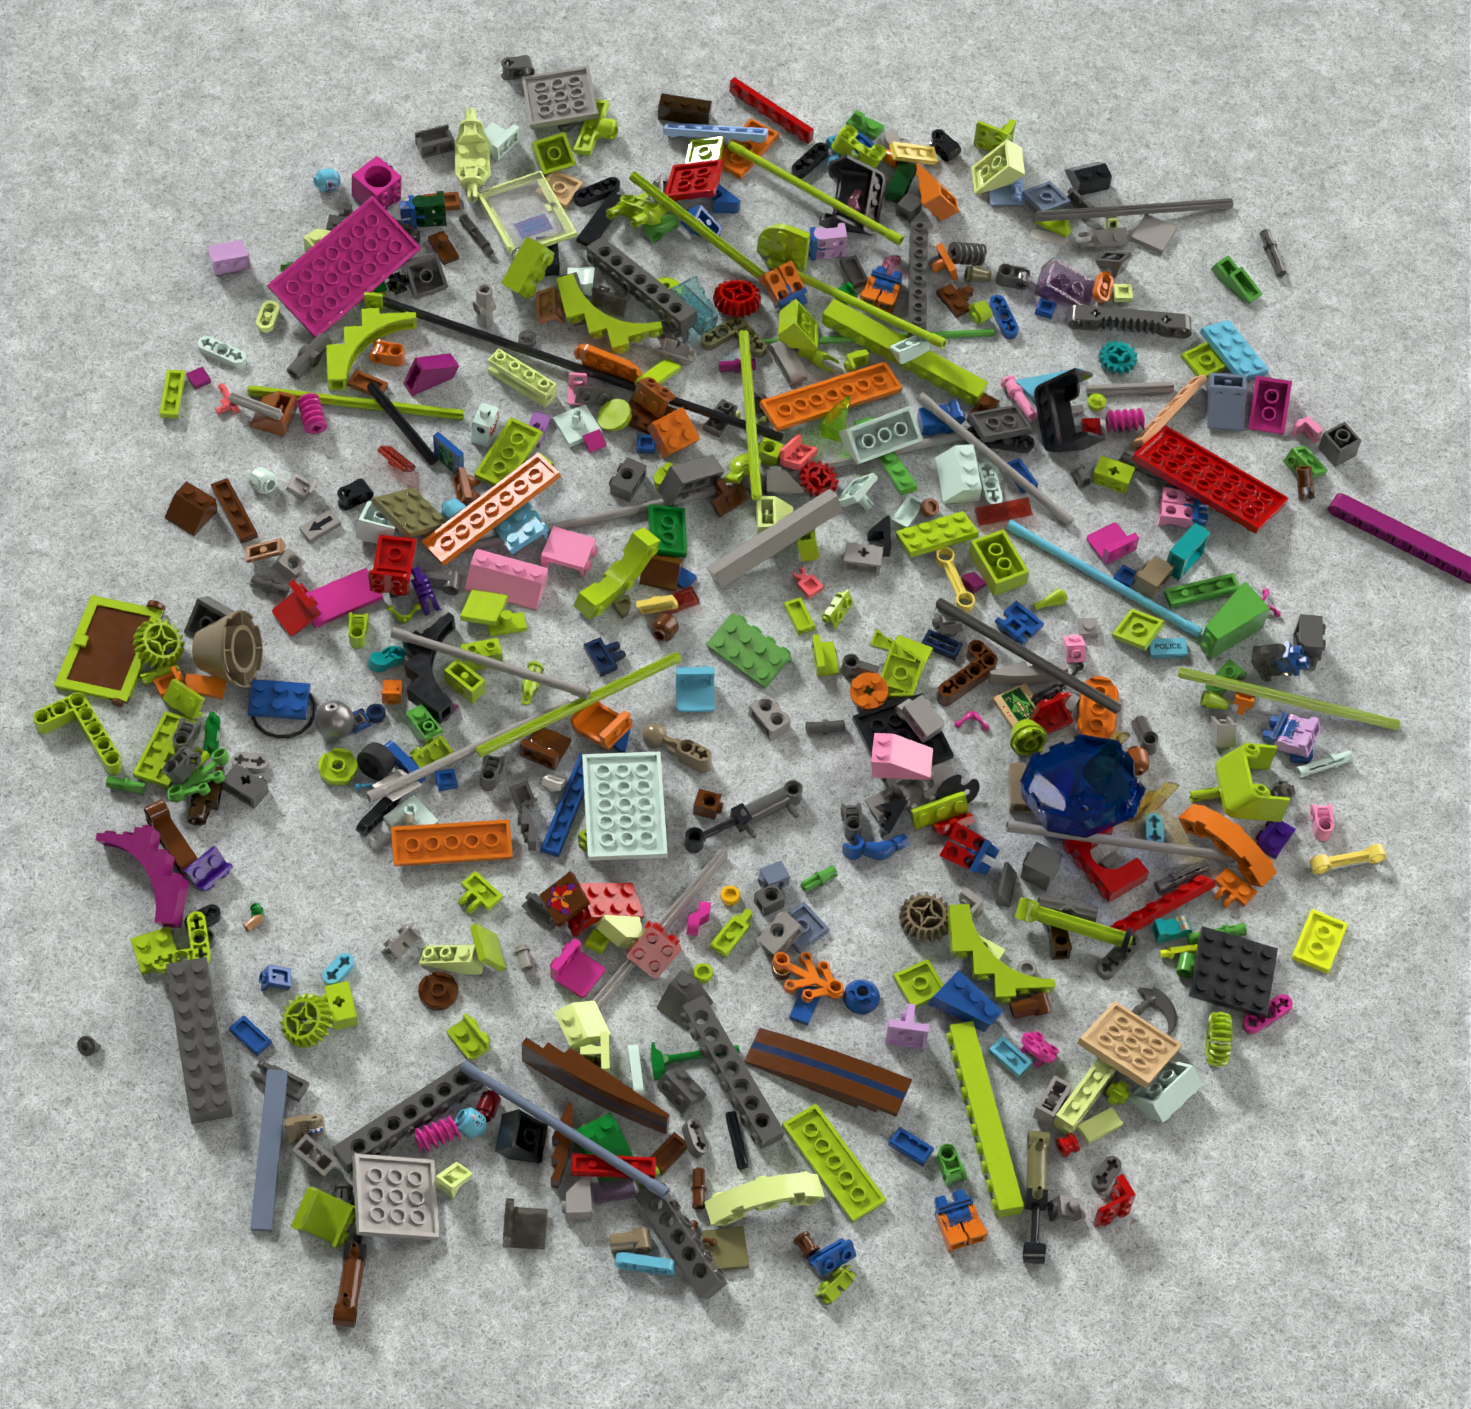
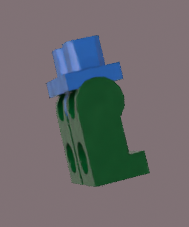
(424, 210)

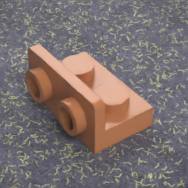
(549, 306)

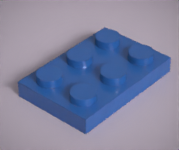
(279, 699)

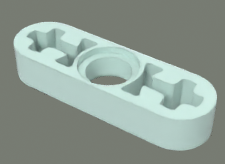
(217, 345)
(992, 478)
(635, 1069)

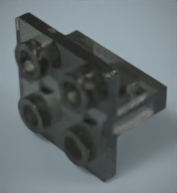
(610, 302)

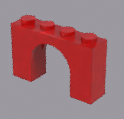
(1109, 882)

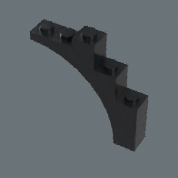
(420, 670)

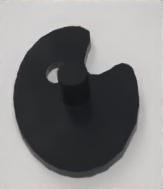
(953, 785)

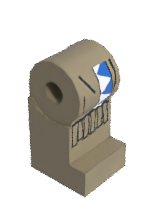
(305, 1124)

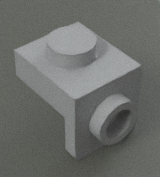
(301, 487)

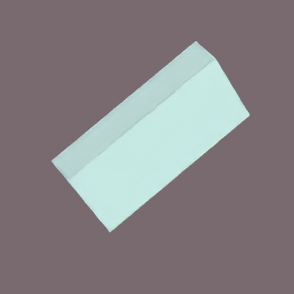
(907, 512)

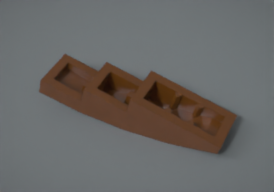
(563, 1147)

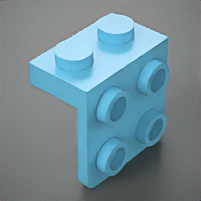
(695, 689)

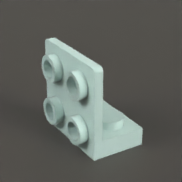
(501, 140)

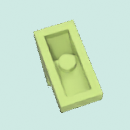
(452, 1179)

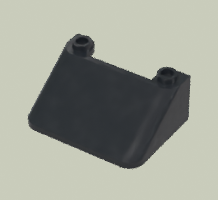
(851, 176)

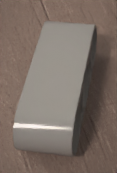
(788, 363)

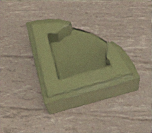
(622, 606)

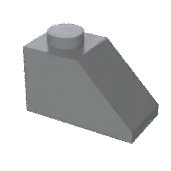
(781, 482)
(1223, 731)
(578, 1201)

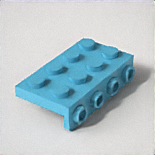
(521, 528)

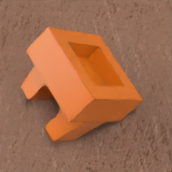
(1243, 701)

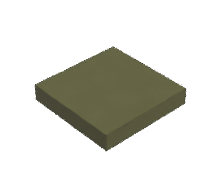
(730, 1249)

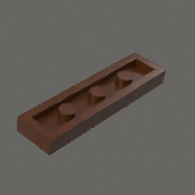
(234, 510)

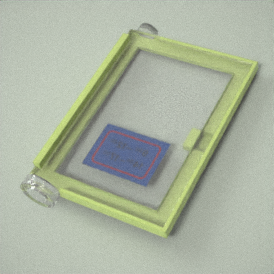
(526, 209)

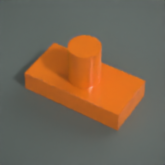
(944, 263)

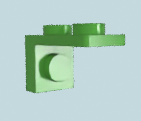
(1228, 670)

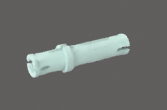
(1331, 761)

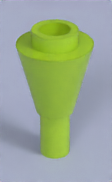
(1056, 598)

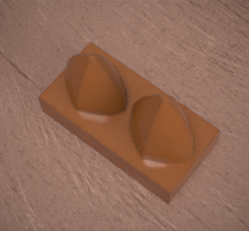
(462, 484)

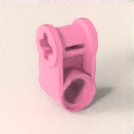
(1322, 818)

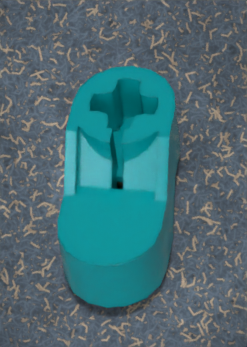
(386, 658)

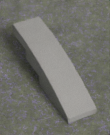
(1020, 673)

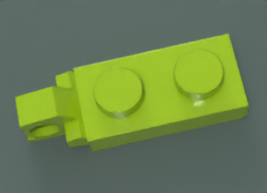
(732, 933)

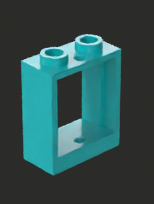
(1188, 550)

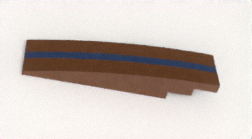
(829, 1072)
(594, 1084)

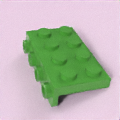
(749, 650)

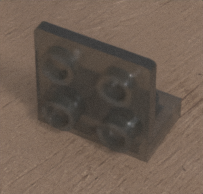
(524, 1226)

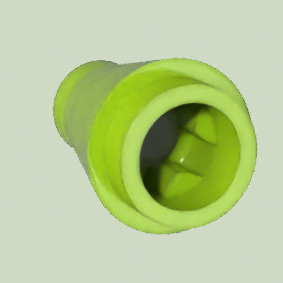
(1213, 700)

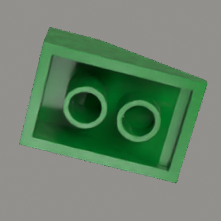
(608, 1135)

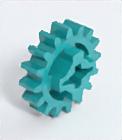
(1117, 357)

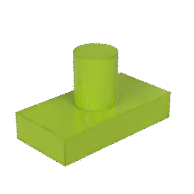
(508, 624)

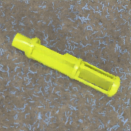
(1171, 951)

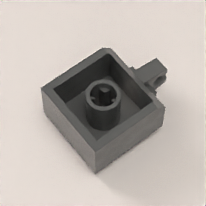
(1309, 635)

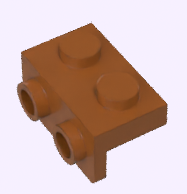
(652, 396)

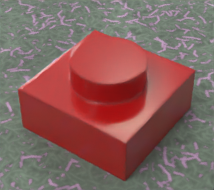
(1091, 425)

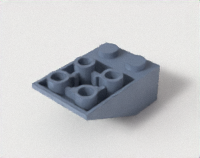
(1226, 401)

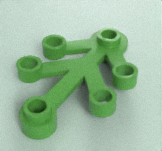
(199, 776)

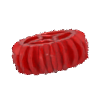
(736, 298)

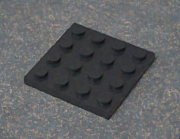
(885, 720)
(1233, 972)

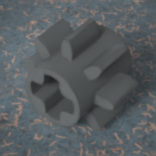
(1283, 789)

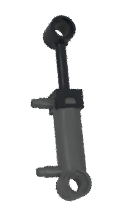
(744, 815)

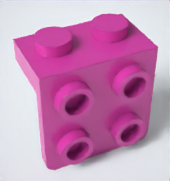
(1112, 542)
(575, 969)

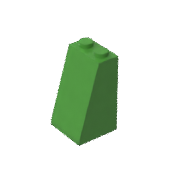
(1234, 622)

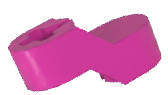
(698, 918)

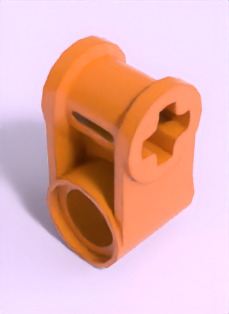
(388, 353)

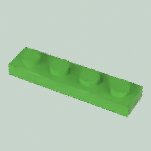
(1201, 590)

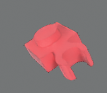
(807, 584)

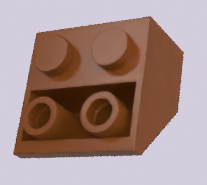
(280, 400)

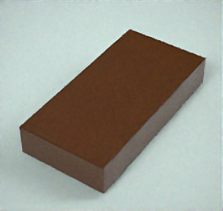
(669, 1152)

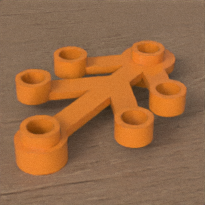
(809, 977)

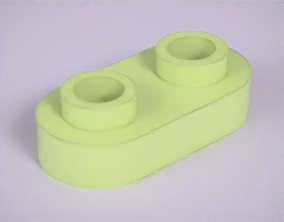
(267, 318)

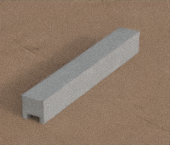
(775, 538)

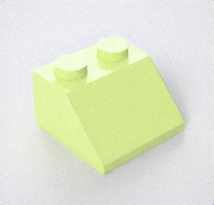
(581, 1024)

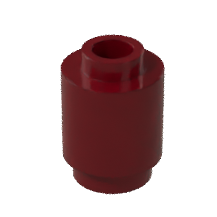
(489, 1104)

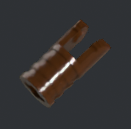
(1305, 479)

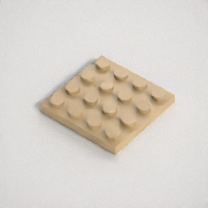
(1129, 1044)

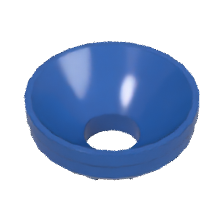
(860, 1004)

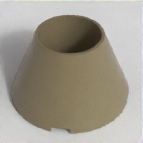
(230, 649)

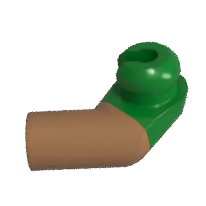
(257, 917)

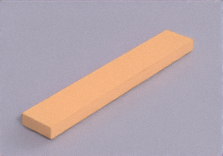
(1168, 412)

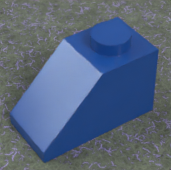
(703, 216)

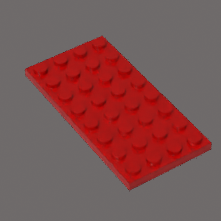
(1210, 479)

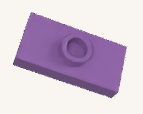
(540, 422)

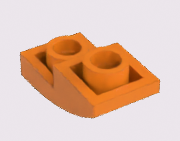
(206, 685)

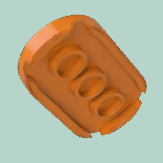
(607, 362)
(1094, 718)

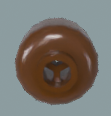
(665, 627)

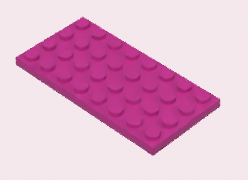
(343, 267)

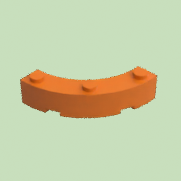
(1231, 841)

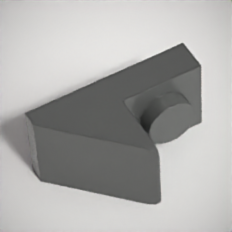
(1115, 260)

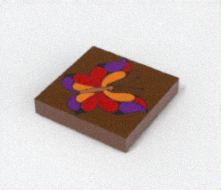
(564, 899)

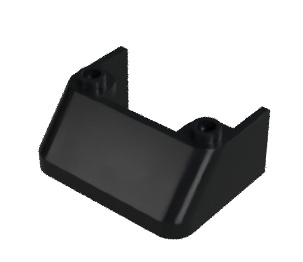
(1056, 414)

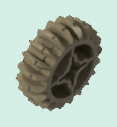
(913, 909)

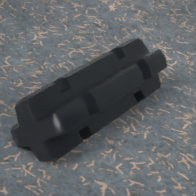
(1047, 693)

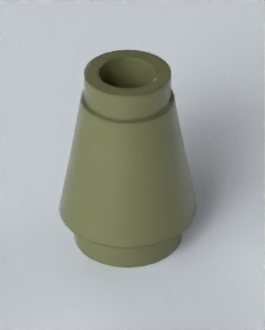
(977, 274)

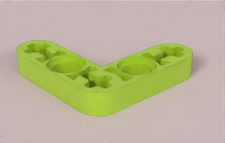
(191, 953)

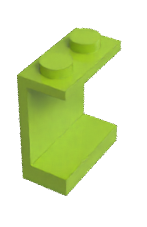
(324, 1216)

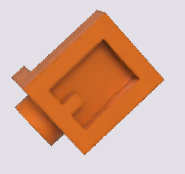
(392, 691)

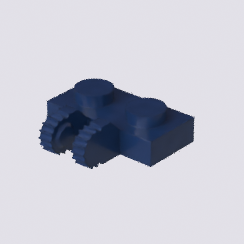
(601, 657)

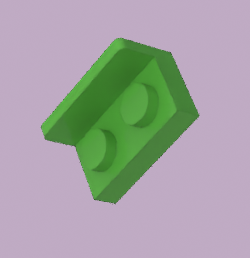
(1304, 457)

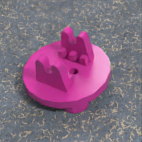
(1039, 1048)

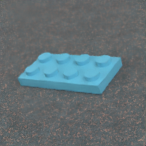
(1234, 350)

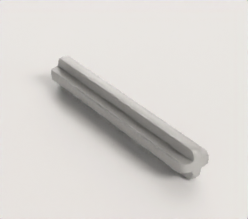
(255, 406)

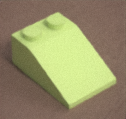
(998, 168)

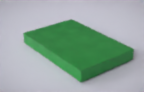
(670, 528)

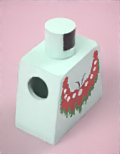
(488, 419)

